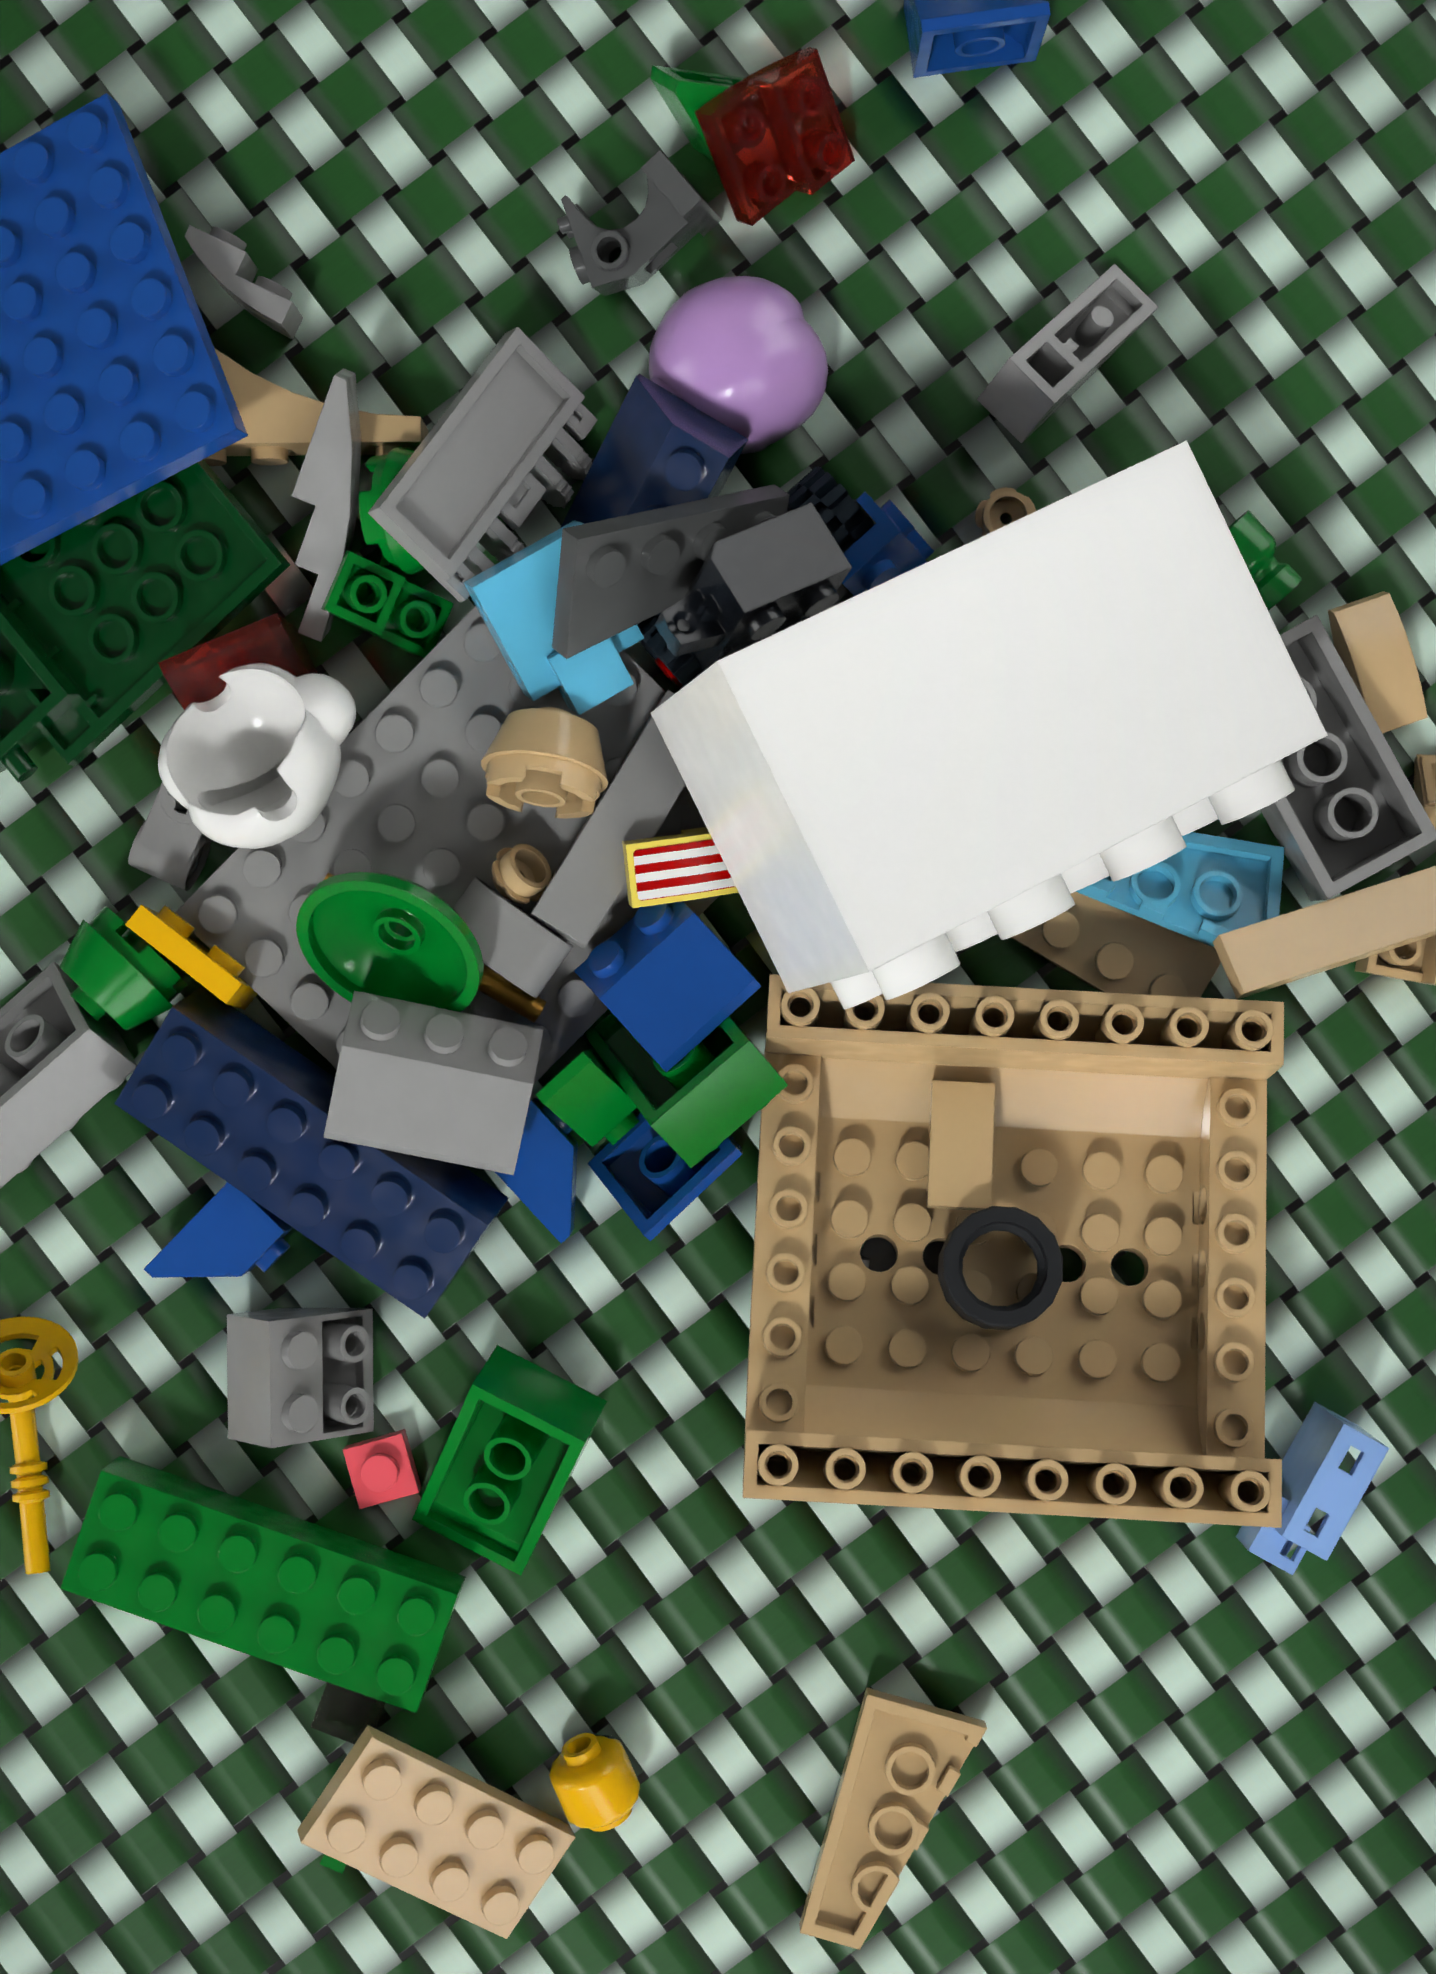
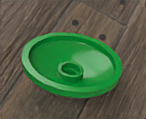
(389, 941)

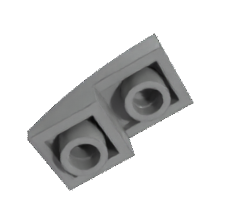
(235, 271)

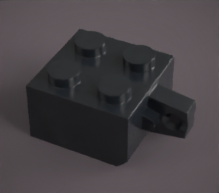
(756, 586)

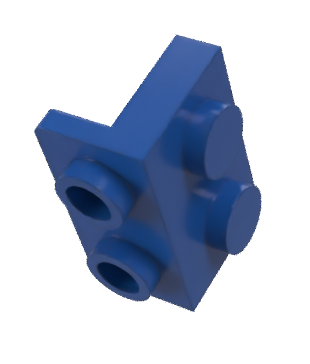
(885, 549)

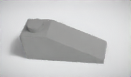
(1066, 353)

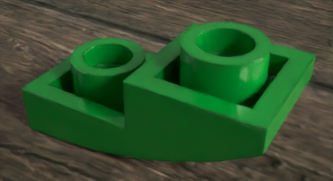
(387, 605)

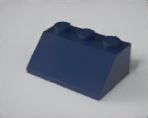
(656, 457)

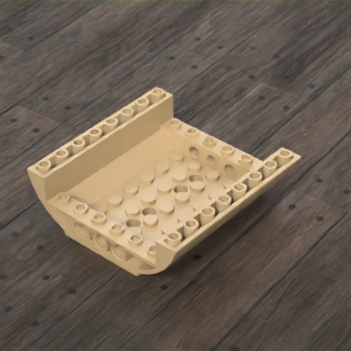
(1116, 1130)

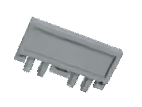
(488, 464)

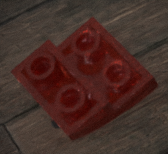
(775, 135)

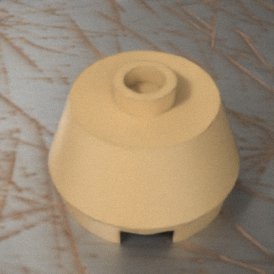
(547, 762)

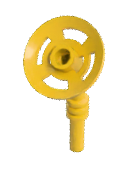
(18, 1386)

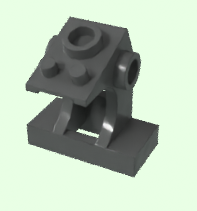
(665, 226)

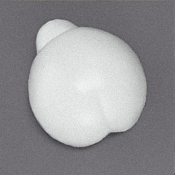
(258, 754)

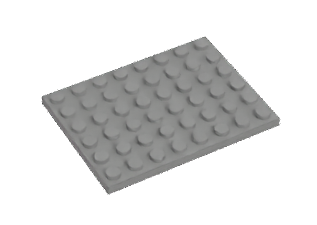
(419, 810)

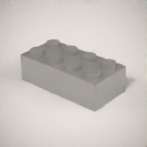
(1350, 794)

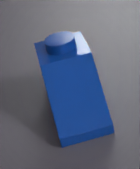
(546, 1170)
(223, 1240)

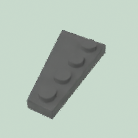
(644, 562)

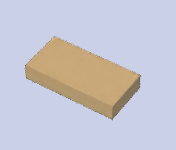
(961, 1145)

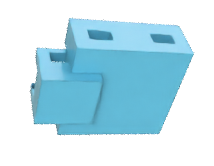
(519, 611)

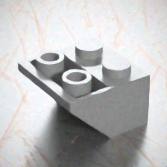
(299, 1375)

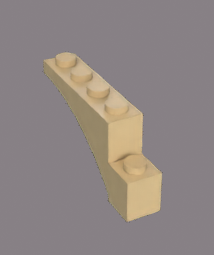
(284, 422)

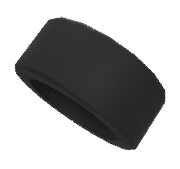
(1045, 1250)

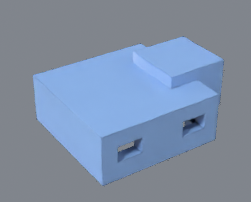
(1315, 1481)

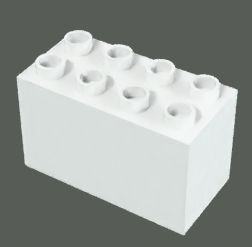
(992, 733)

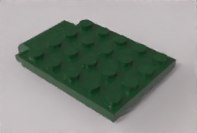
(113, 600)

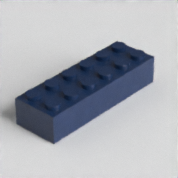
(259, 1123)

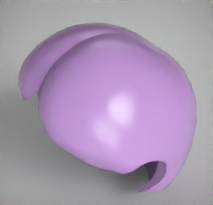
(742, 357)

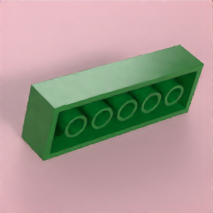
(263, 1582)

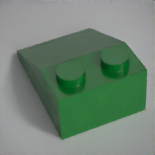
(700, 1096)
(508, 1459)

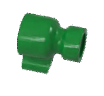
(1258, 548)

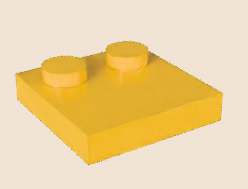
(211, 968)

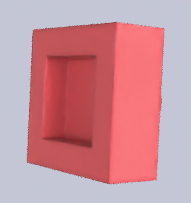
(382, 1469)

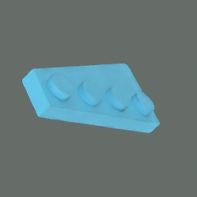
(1203, 888)

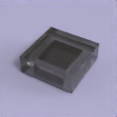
(346, 1713)

